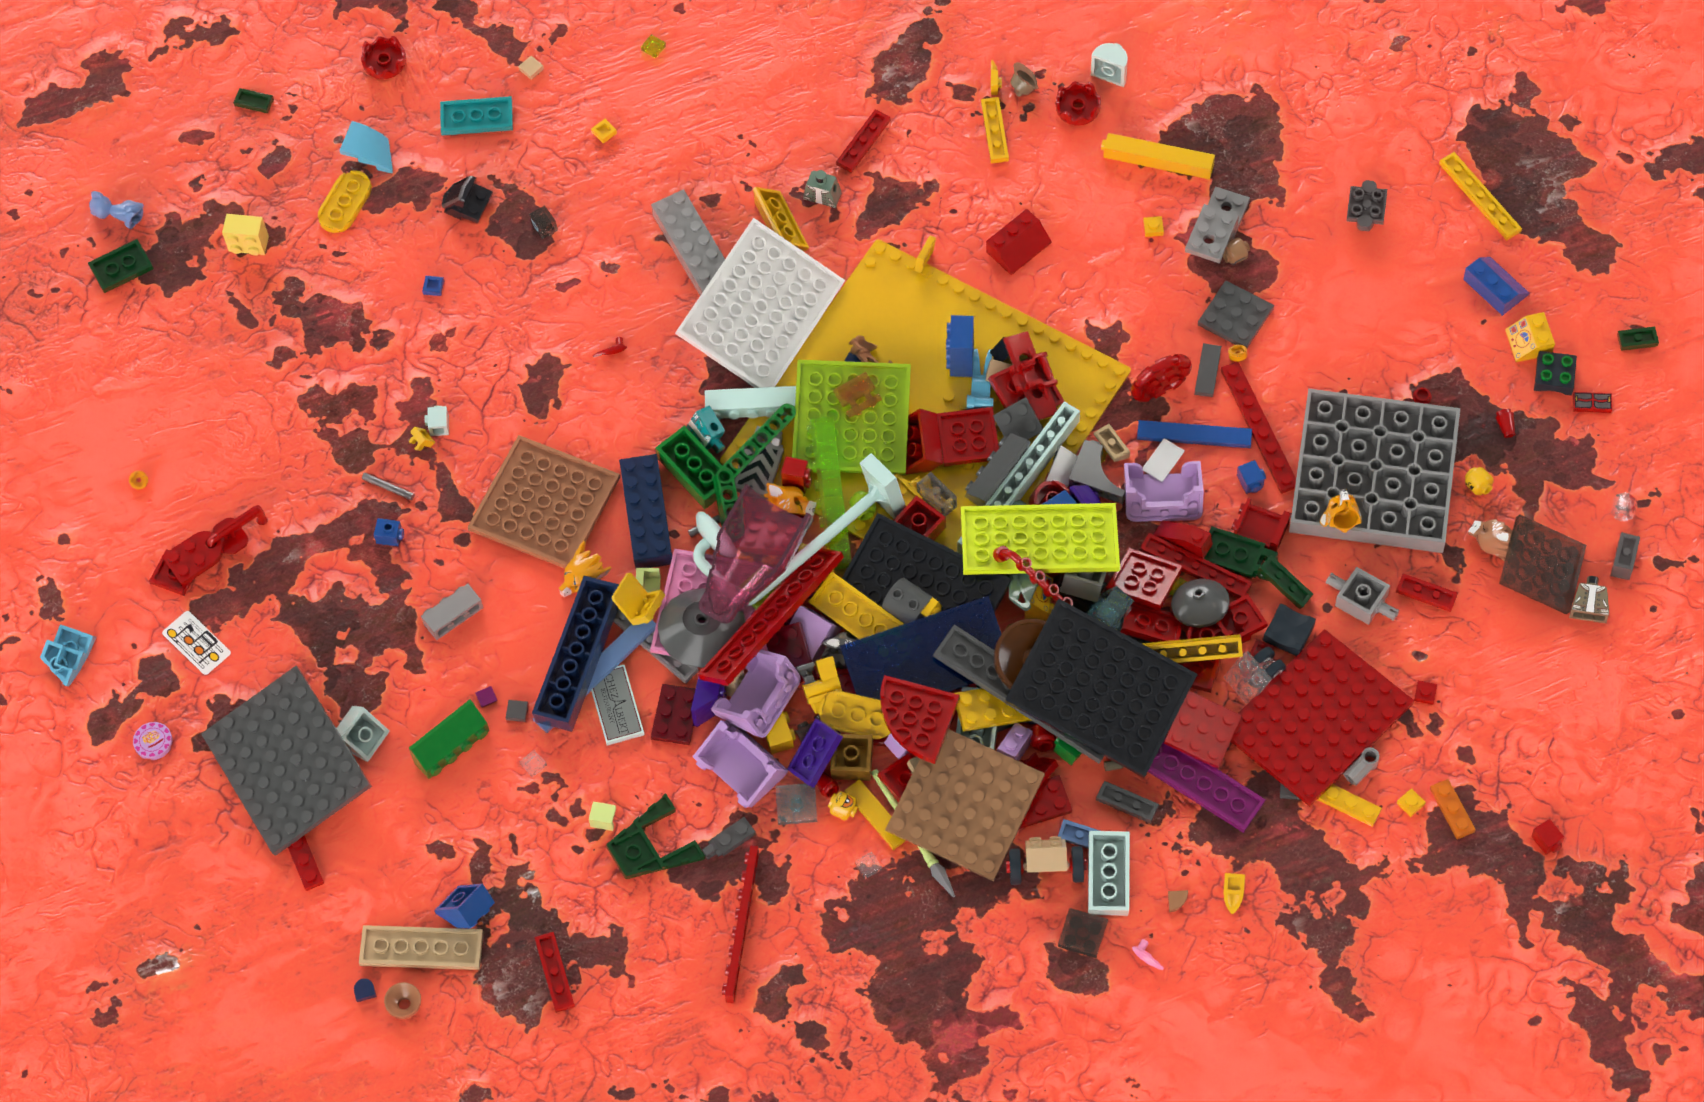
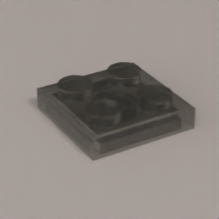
(1083, 933)

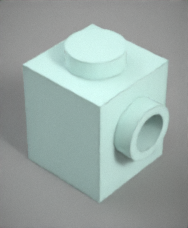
(437, 420)

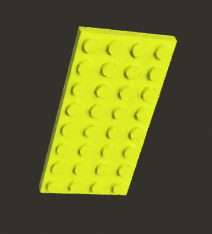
(1050, 535)

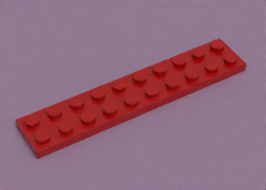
(769, 617)

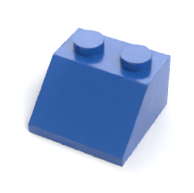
(465, 905)

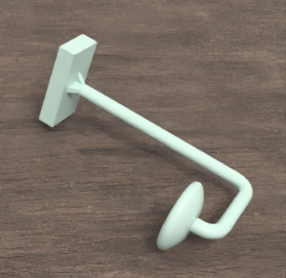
(882, 489)

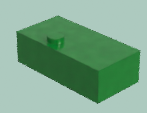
(690, 465)

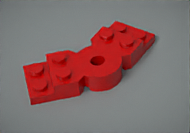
(1240, 619)

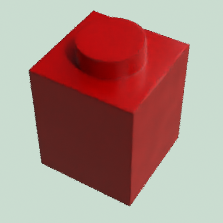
(1548, 837)

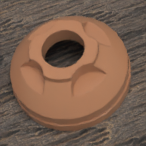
(398, 993)

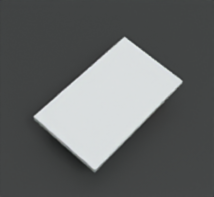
(1163, 460)
(1062, 466)

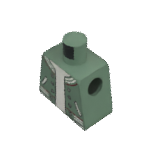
(822, 189)

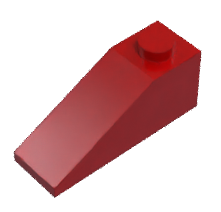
(1186, 537)

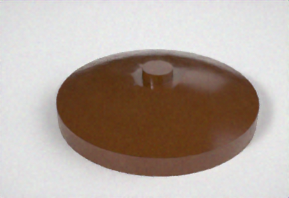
(1015, 647)

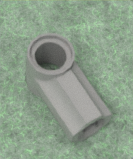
(1361, 767)

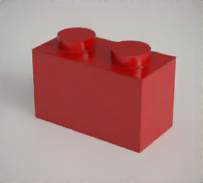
(796, 473)

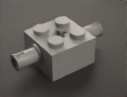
(1362, 596)

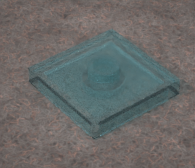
(796, 804)

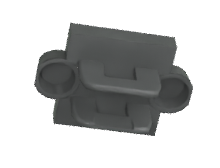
(1366, 205)

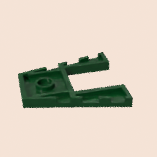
(635, 852)

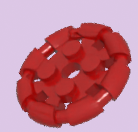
(1162, 376)

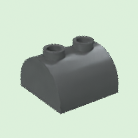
(906, 601)

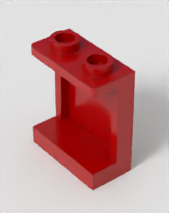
(1261, 525)

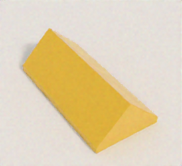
(778, 216)

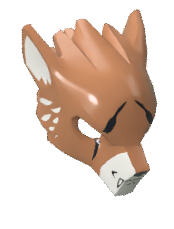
(1492, 537)

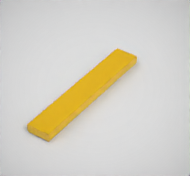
(1480, 196)

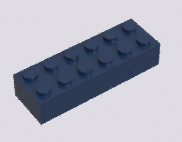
(646, 511)

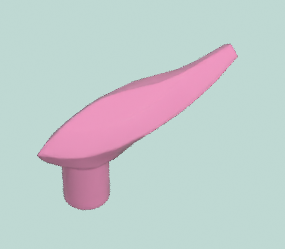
(1145, 956)

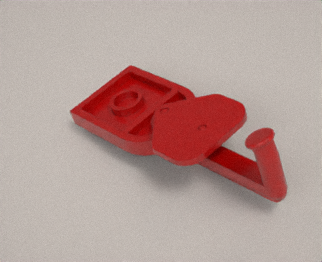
(194, 557)

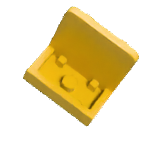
(635, 601)

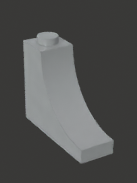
(1090, 472)

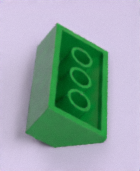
(449, 739)

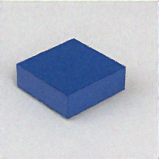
(433, 285)

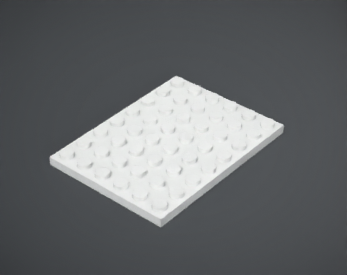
(760, 306)

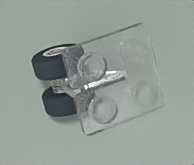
(1253, 674)

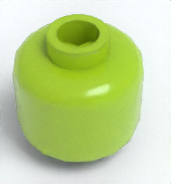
(869, 512)

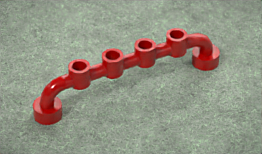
(1002, 554)

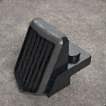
(466, 199)

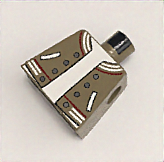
(1591, 602)

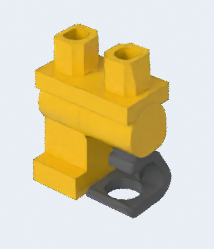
(817, 689)

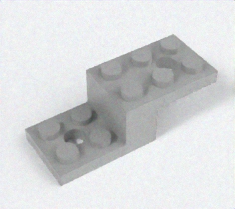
(1217, 224)

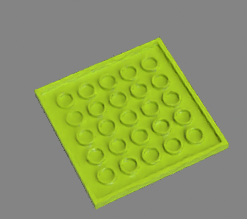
(875, 431)

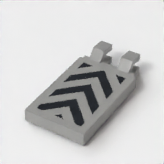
(762, 468)

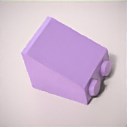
(816, 630)

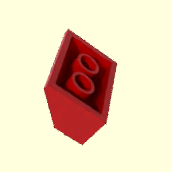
(1018, 242)
(923, 442)

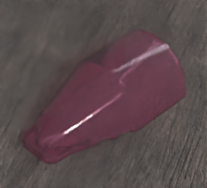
(750, 554)

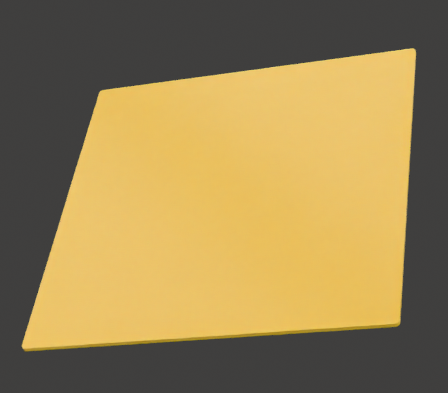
(908, 323)

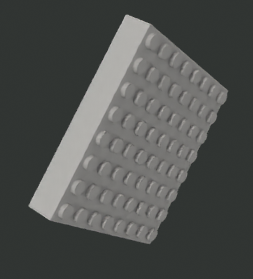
(1388, 457)

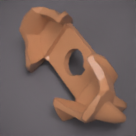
(862, 349)

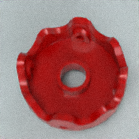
(379, 49)
(1078, 93)

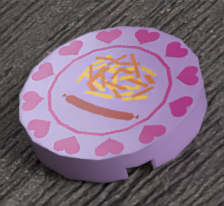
(152, 740)

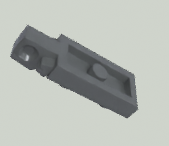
(729, 839)

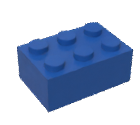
(960, 346)

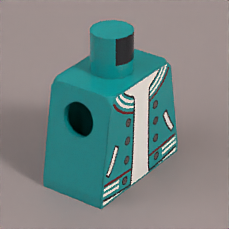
(707, 429)

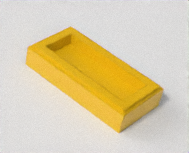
(925, 254)

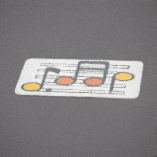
(196, 642)

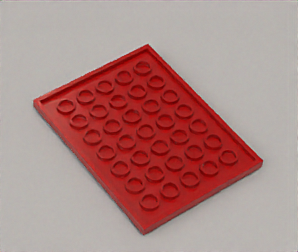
(1318, 717)

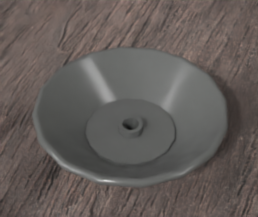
(689, 639)

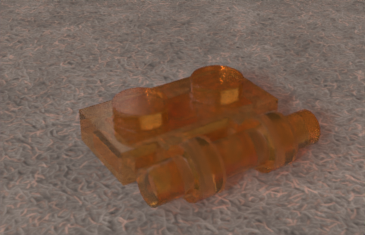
(855, 389)

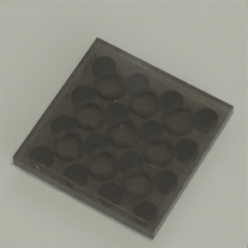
(1542, 564)

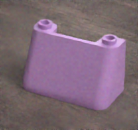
(1172, 500)
(760, 694)
(740, 762)

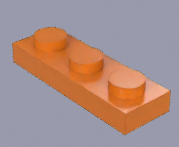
(1452, 809)

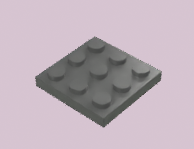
(1235, 314)

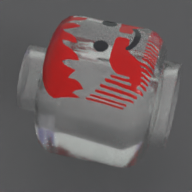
(1623, 507)

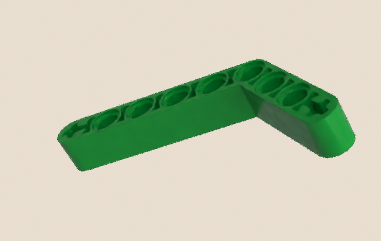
(744, 460)

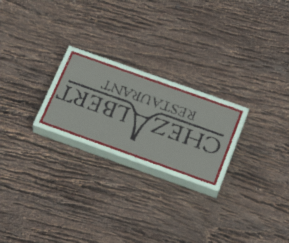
(617, 707)

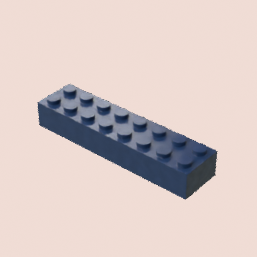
(576, 655)

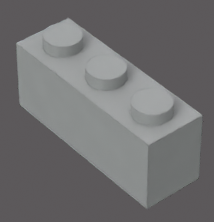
(452, 611)

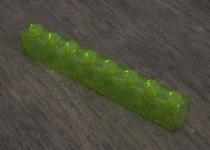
(829, 483)

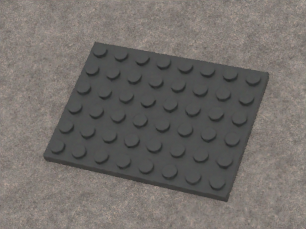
(286, 760)

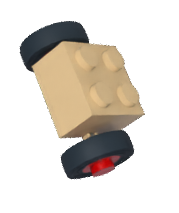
(1046, 857)

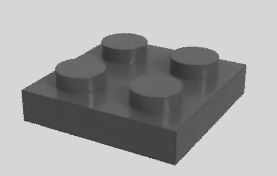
(1019, 420)

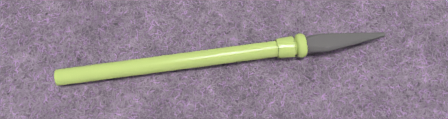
(937, 870)

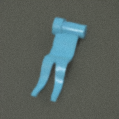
(980, 388)

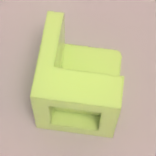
(649, 578)
(602, 816)

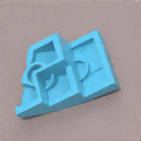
(367, 146)
(67, 653)

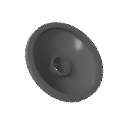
(1202, 609)

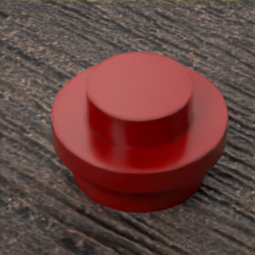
(1422, 395)

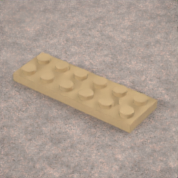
(421, 947)

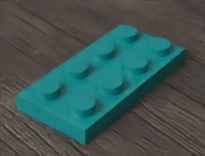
(476, 115)

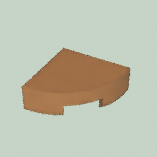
(1176, 899)

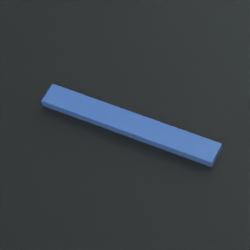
(615, 654)

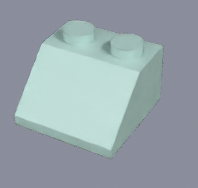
(362, 732)

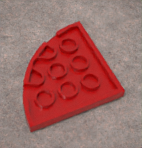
(917, 716)

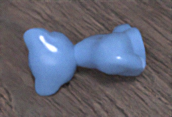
(127, 211)

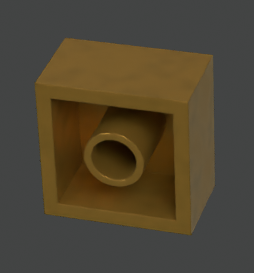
(853, 758)

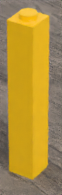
(1158, 156)

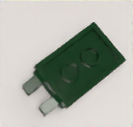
(1238, 553)

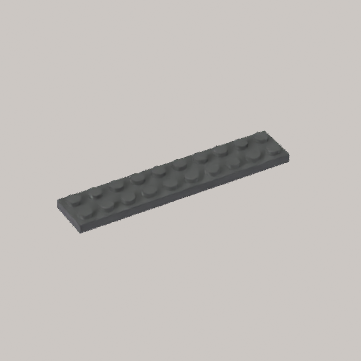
(976, 663)

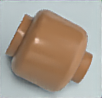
(1236, 251)

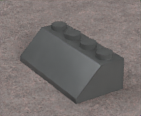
(997, 469)

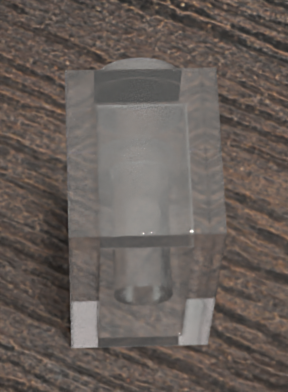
(937, 494)

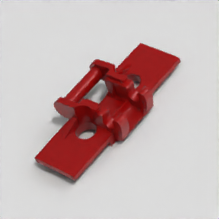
(1025, 377)

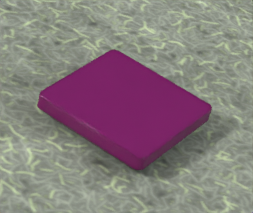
(486, 696)

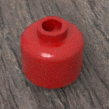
(1042, 739)

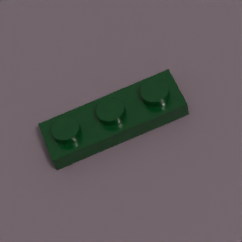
(1285, 582)

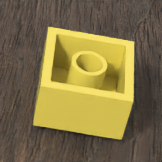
(245, 234)

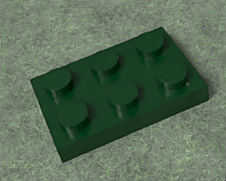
(120, 265)

